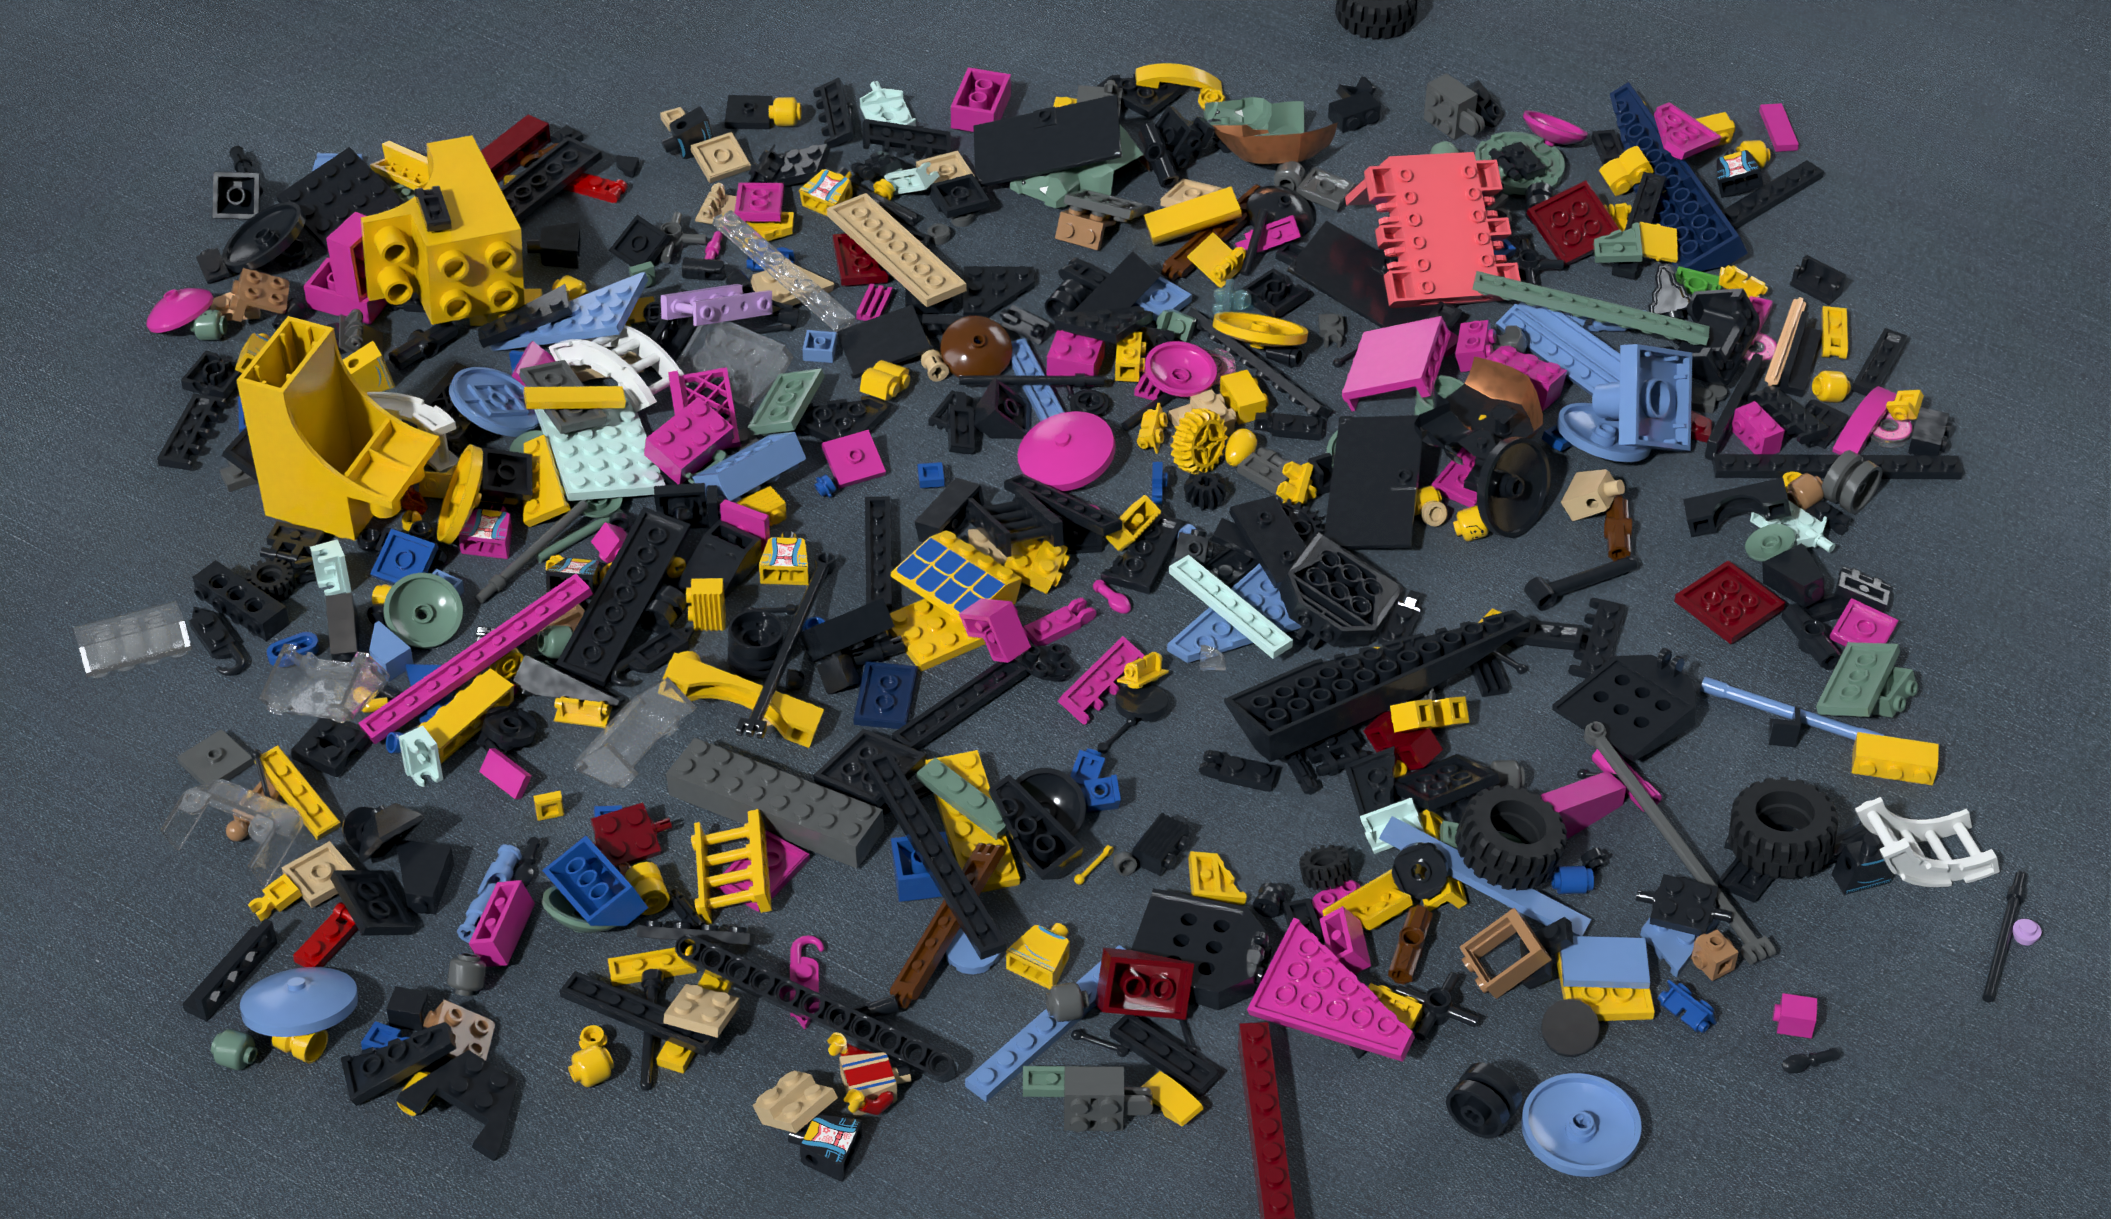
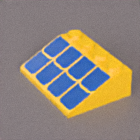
(955, 574)

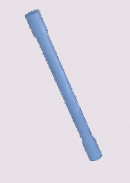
(1724, 690)

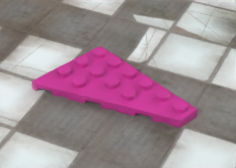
(1320, 996)

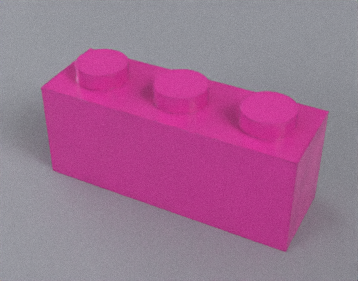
(502, 923)

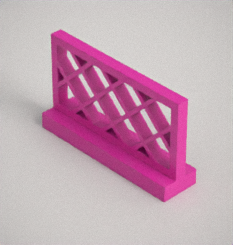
(680, 400)

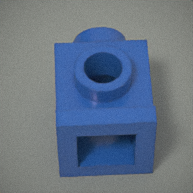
(1106, 801)

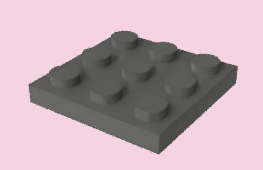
(1105, 204)

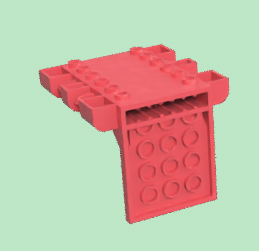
(1437, 226)

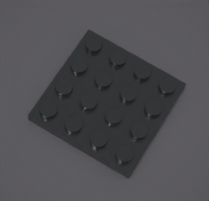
(336, 192)

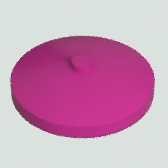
(1067, 450)

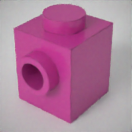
(609, 541)
(1795, 1015)

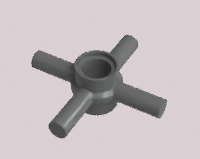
(673, 230)

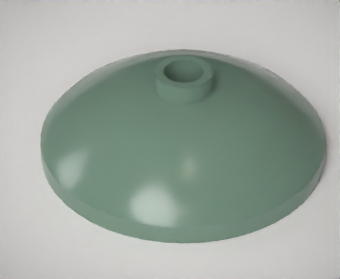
(428, 595)
(563, 912)

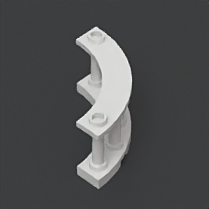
(608, 362)
(427, 418)
(1905, 856)

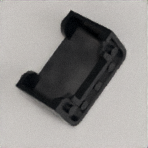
(1731, 332)

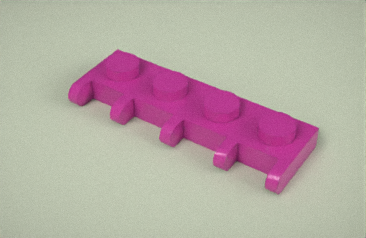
(1098, 679)

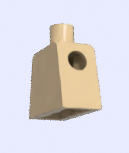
(1591, 493)

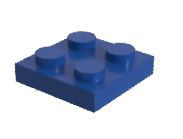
(403, 556)

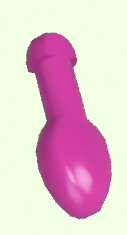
(1116, 601)

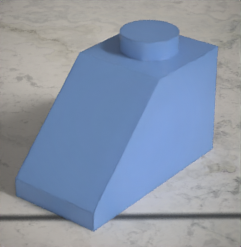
(389, 651)

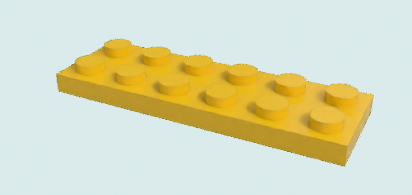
(963, 833)

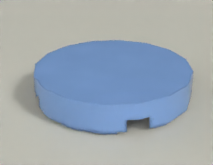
(964, 957)

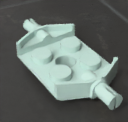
(884, 105)
(1805, 527)

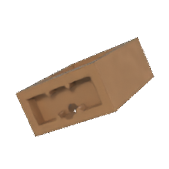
(1492, 937)

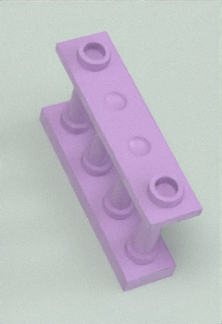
(716, 304)

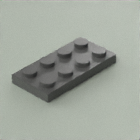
(561, 375)

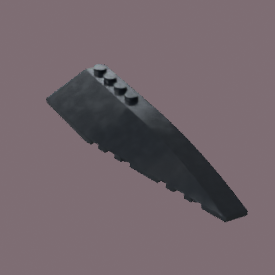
(1345, 691)

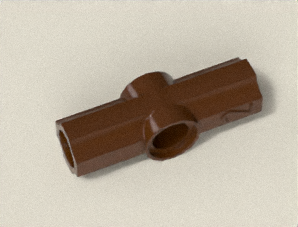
(1618, 529)
(1410, 944)

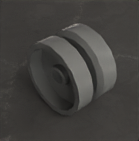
(1851, 481)

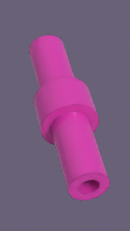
(713, 247)

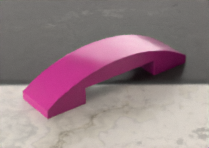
(1864, 421)

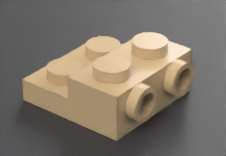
(1210, 401)
(793, 1102)

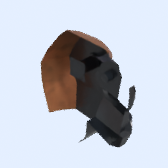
(1490, 390)

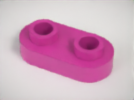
(1332, 896)

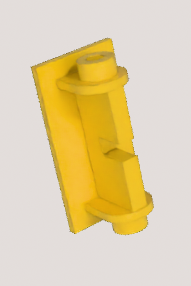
(1734, 278)
(1152, 428)
(1143, 671)
(582, 713)

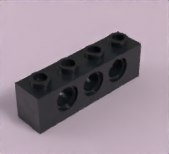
(240, 601)

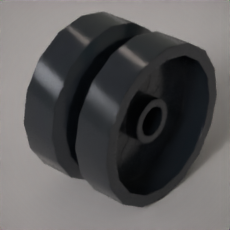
(1484, 1100)

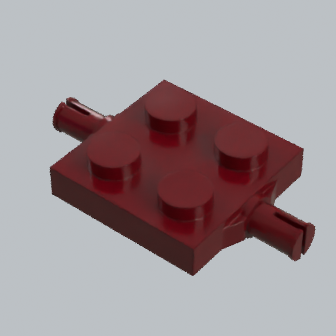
(628, 834)

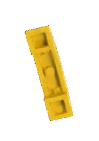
(1179, 74)

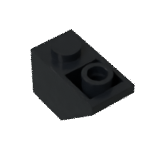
(1486, 105)

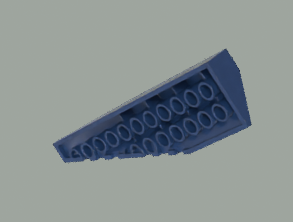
(1703, 231)

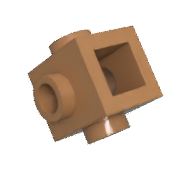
(1714, 955)

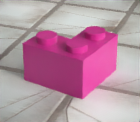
(999, 626)

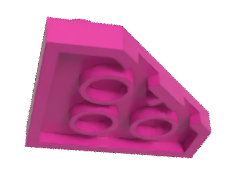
(1682, 133)

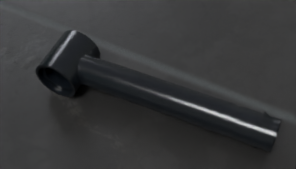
(1545, 594)

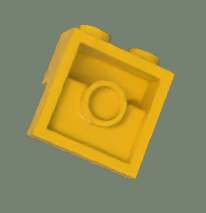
(1037, 563)

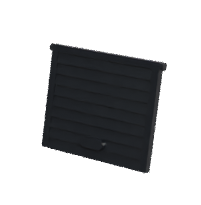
(887, 338)

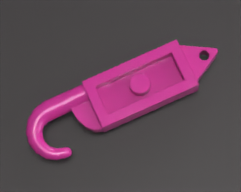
(804, 971)

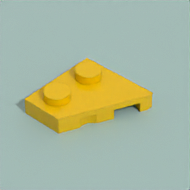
(774, 229)
(1212, 880)

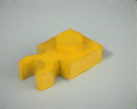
(277, 895)

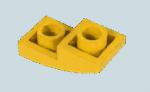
(1173, 1099)

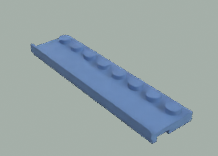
(1566, 343)

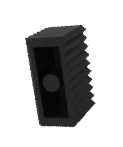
(1354, 111)
(1929, 432)
(1161, 844)

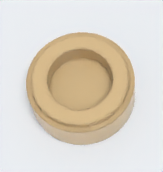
(1433, 513)

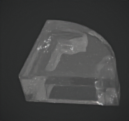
(1211, 659)

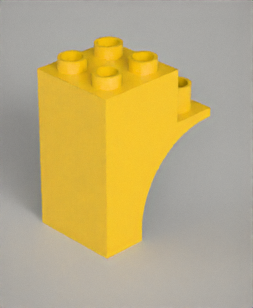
(459, 269)
(320, 441)

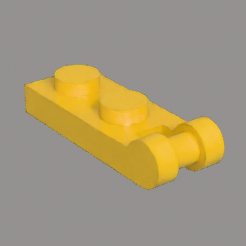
(1834, 332)

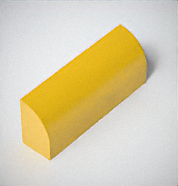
(1192, 215)

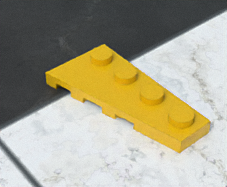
(547, 492)

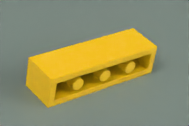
(466, 712)

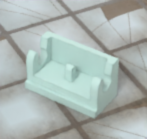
(911, 179)
(330, 567)
(420, 755)
(1377, 820)

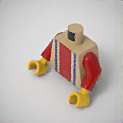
(867, 1077)

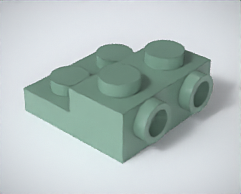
(1895, 692)

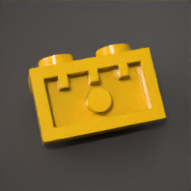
(1405, 1008)

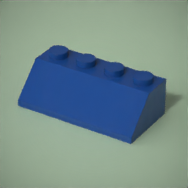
(595, 886)

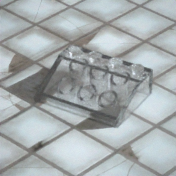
(749, 357)
(132, 639)

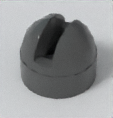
(1129, 867)

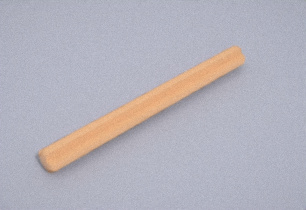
(1784, 343)

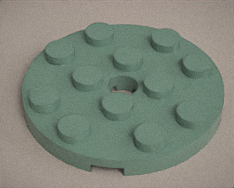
(1548, 156)

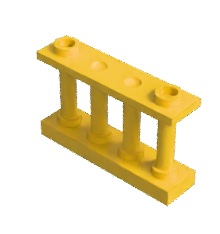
(756, 872)

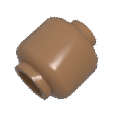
(1805, 491)

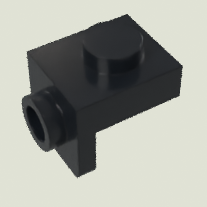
(1363, 85)
(212, 265)

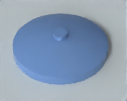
(1595, 434)
(299, 1001)
(1581, 1125)

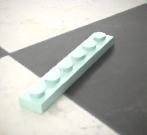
(1231, 606)

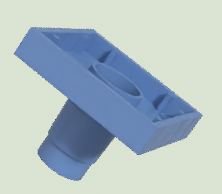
(1650, 398)

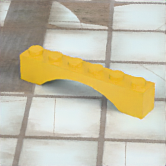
(790, 716)

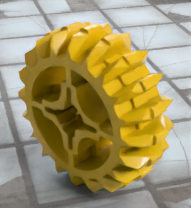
(1198, 440)

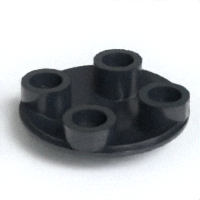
(1048, 662)

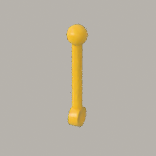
(1080, 878)

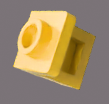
(1905, 405)

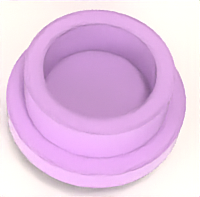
(2026, 931)

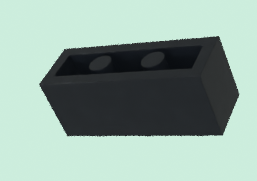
(948, 509)

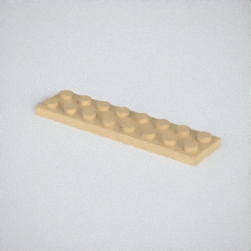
(896, 250)

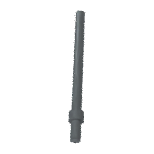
(499, 581)

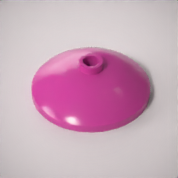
(1553, 129)
(178, 309)
(1180, 369)

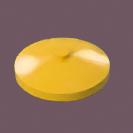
(1260, 329)
(461, 494)

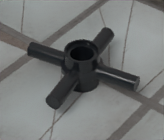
(1529, 262)
(1438, 1006)

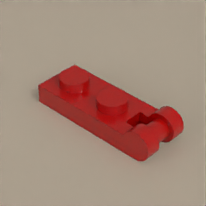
(598, 187)
(326, 939)

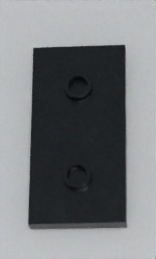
(1269, 536)

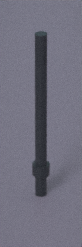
(1078, 380)
(2014, 897)

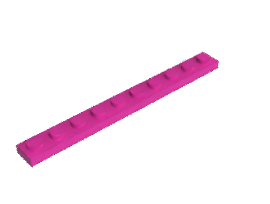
(475, 658)

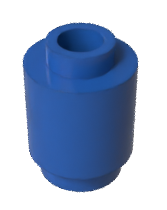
(1572, 880)

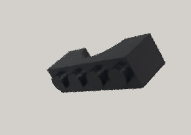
(1764, 498)

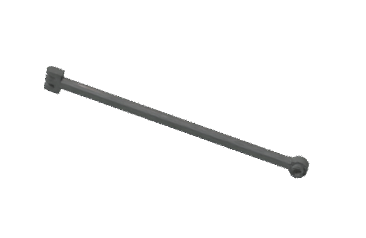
(1596, 736)

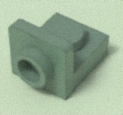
(1178, 322)

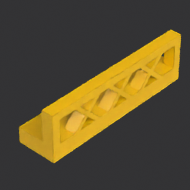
(402, 166)
(1453, 888)

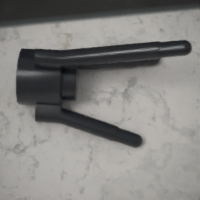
(787, 316)

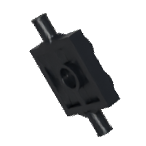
(1684, 905)

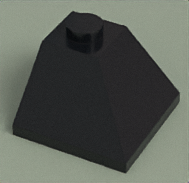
(236, 195)
(1002, 413)
(385, 828)

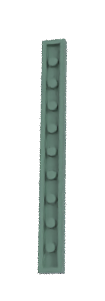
(1588, 307)

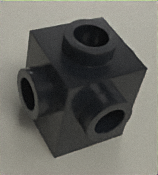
(1185, 545)

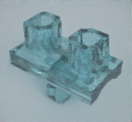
(1230, 300)

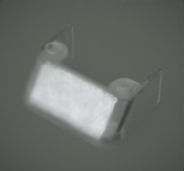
(633, 733)
(271, 821)

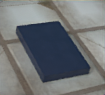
(885, 695)

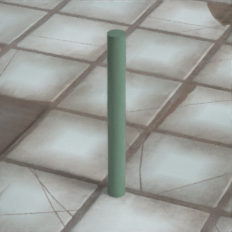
(572, 539)

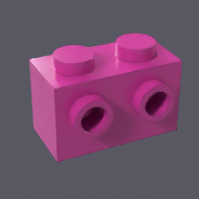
(1475, 340)
(1757, 429)
(1346, 939)

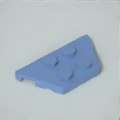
(1672, 945)

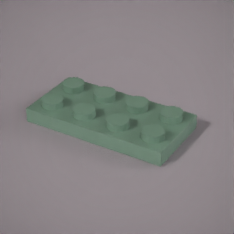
(786, 402)
(1858, 679)

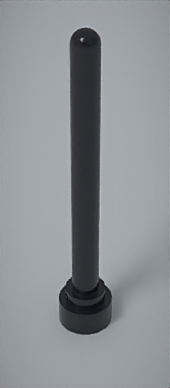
(652, 983)

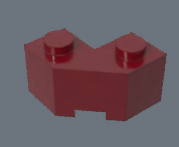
(1412, 747)

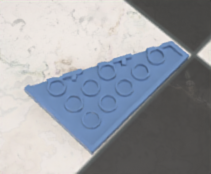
(593, 316)
(1216, 632)

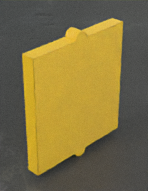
(1659, 242)

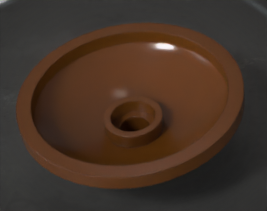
(966, 356)

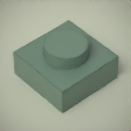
(646, 267)

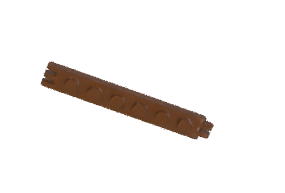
(1180, 265)
(942, 929)

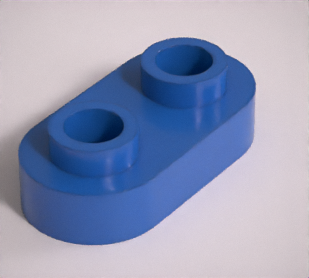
(303, 641)

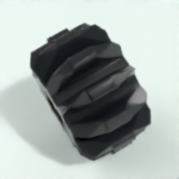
(1204, 490)

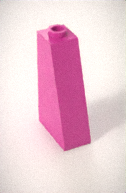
(1586, 801)

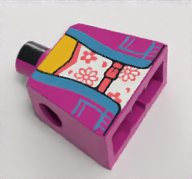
(487, 533)

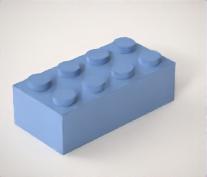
(753, 466)

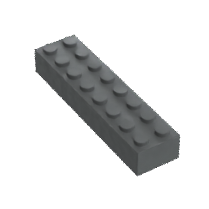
(788, 805)

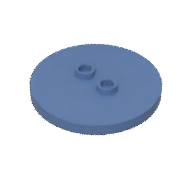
(492, 401)

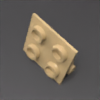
(715, 204)

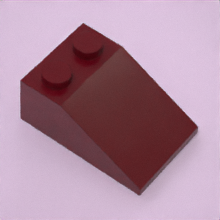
(1143, 984)

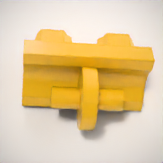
(1299, 484)

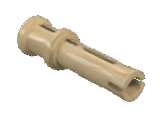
(933, 363)

